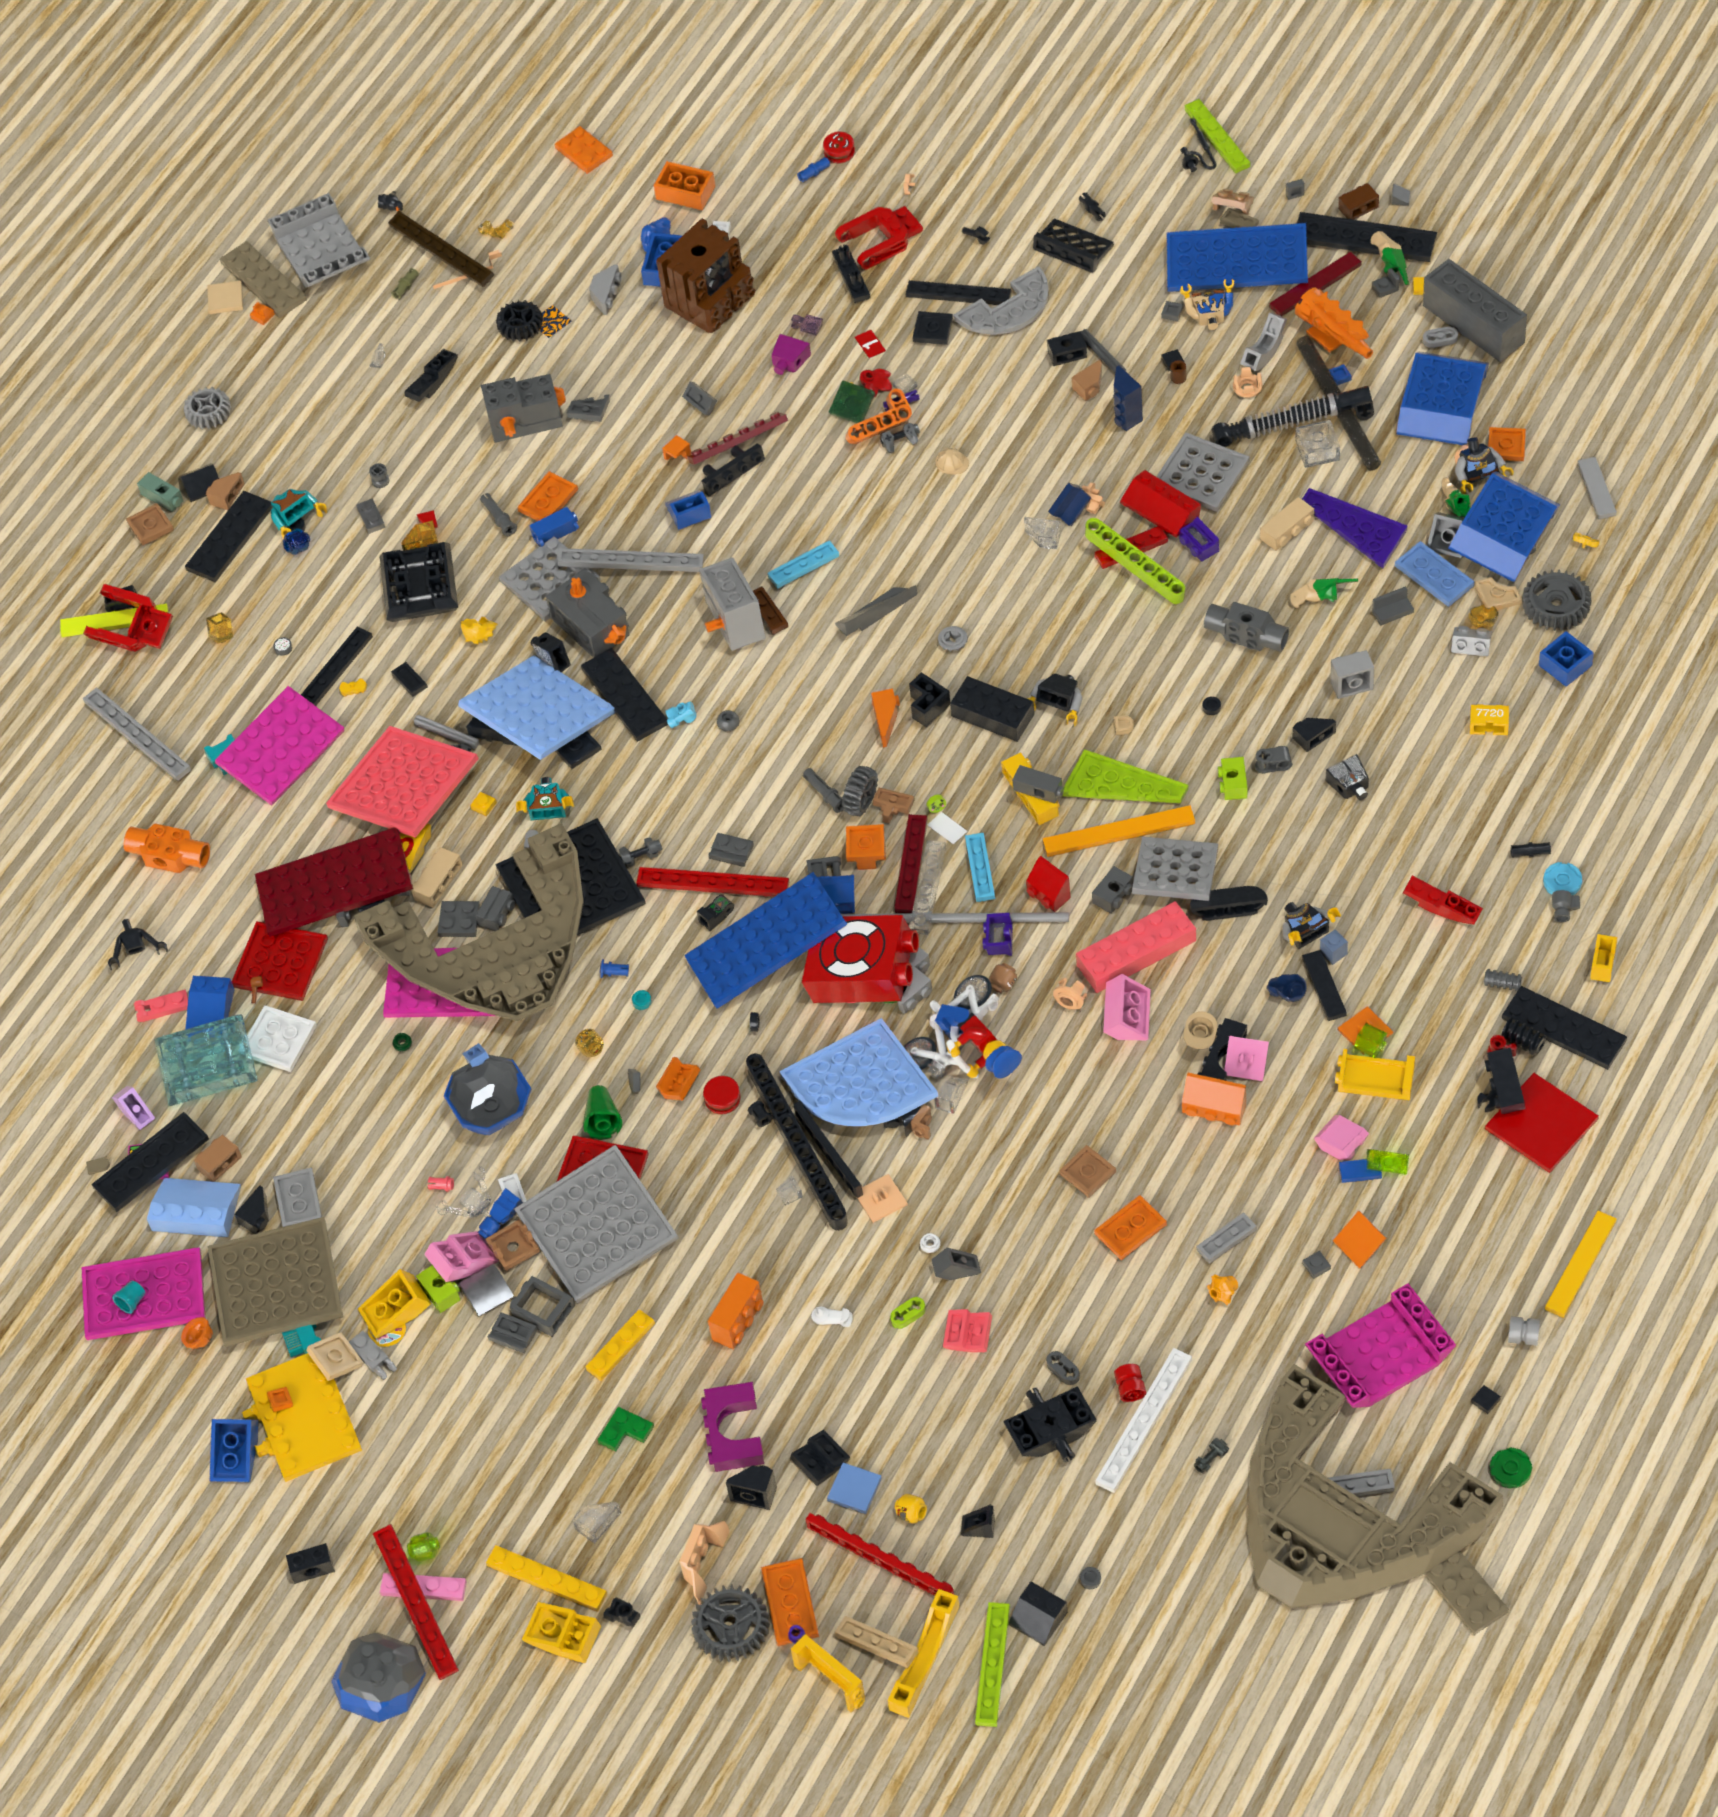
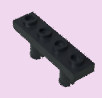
(851, 274)
(739, 465)

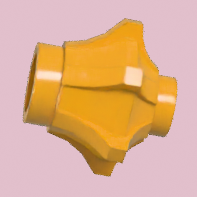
(1222, 1288)

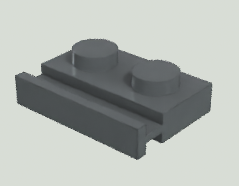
(731, 849)
(512, 1332)

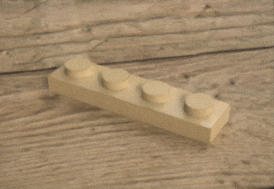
(876, 1642)

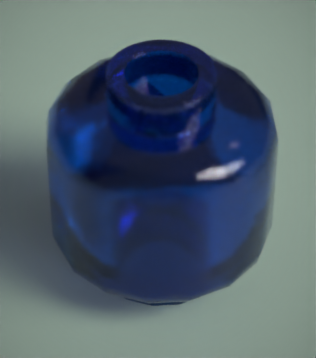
(296, 541)

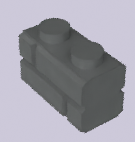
(495, 909)

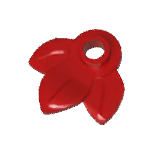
(877, 380)

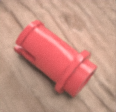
(441, 1183)

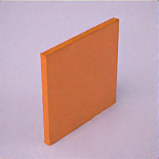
(1354, 1025)
(1359, 1239)

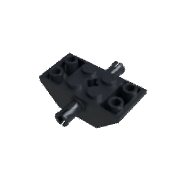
(1051, 1424)

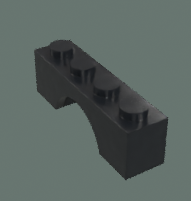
(1219, 1048)

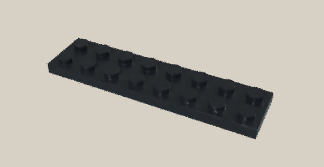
(1357, 235)

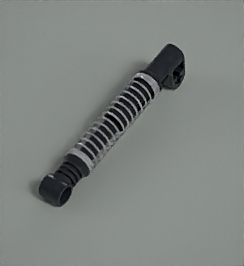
(1332, 405)

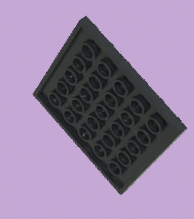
(604, 879)

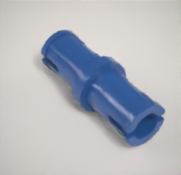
(813, 169)

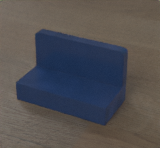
(1070, 503)

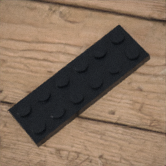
(229, 536)
(625, 694)
(1565, 1027)
(150, 1161)

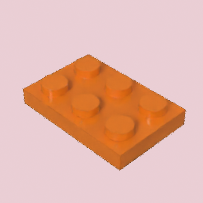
(583, 149)
(547, 497)
(1130, 1227)

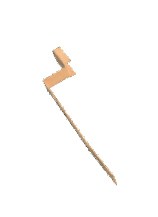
(492, 255)

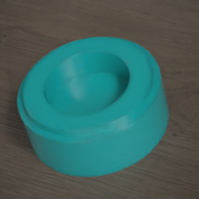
(641, 1000)

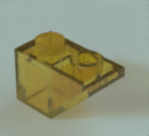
(420, 536)

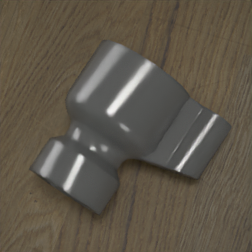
(1563, 902)

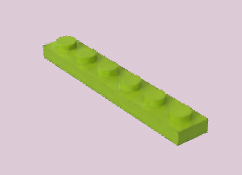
(1217, 136)
(992, 1664)

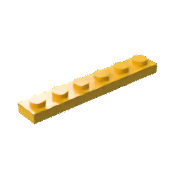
(546, 1578)

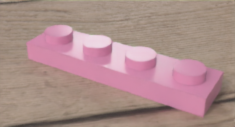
(433, 1587)

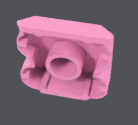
(1341, 1138)

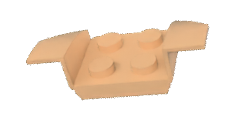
(698, 1547)

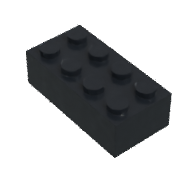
(992, 708)

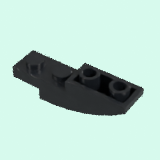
(434, 375)

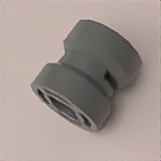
(379, 475)

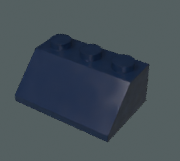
(1127, 400)

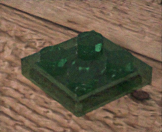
(852, 402)

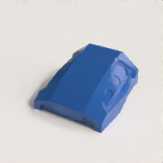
(840, 891)

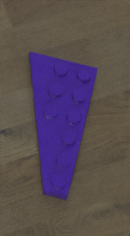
(1365, 530)

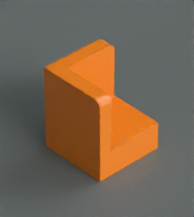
(676, 447)

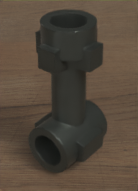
(1218, 1447)

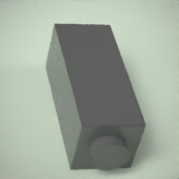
(1037, 784)

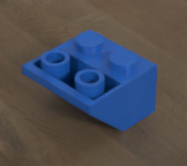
(689, 509)

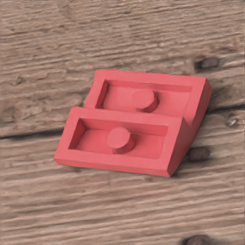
(967, 1331)

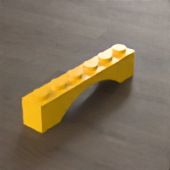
(911, 1682)

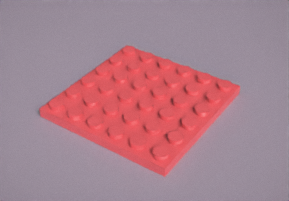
(402, 781)

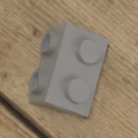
(1471, 641)

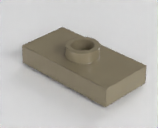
(1237, 219)

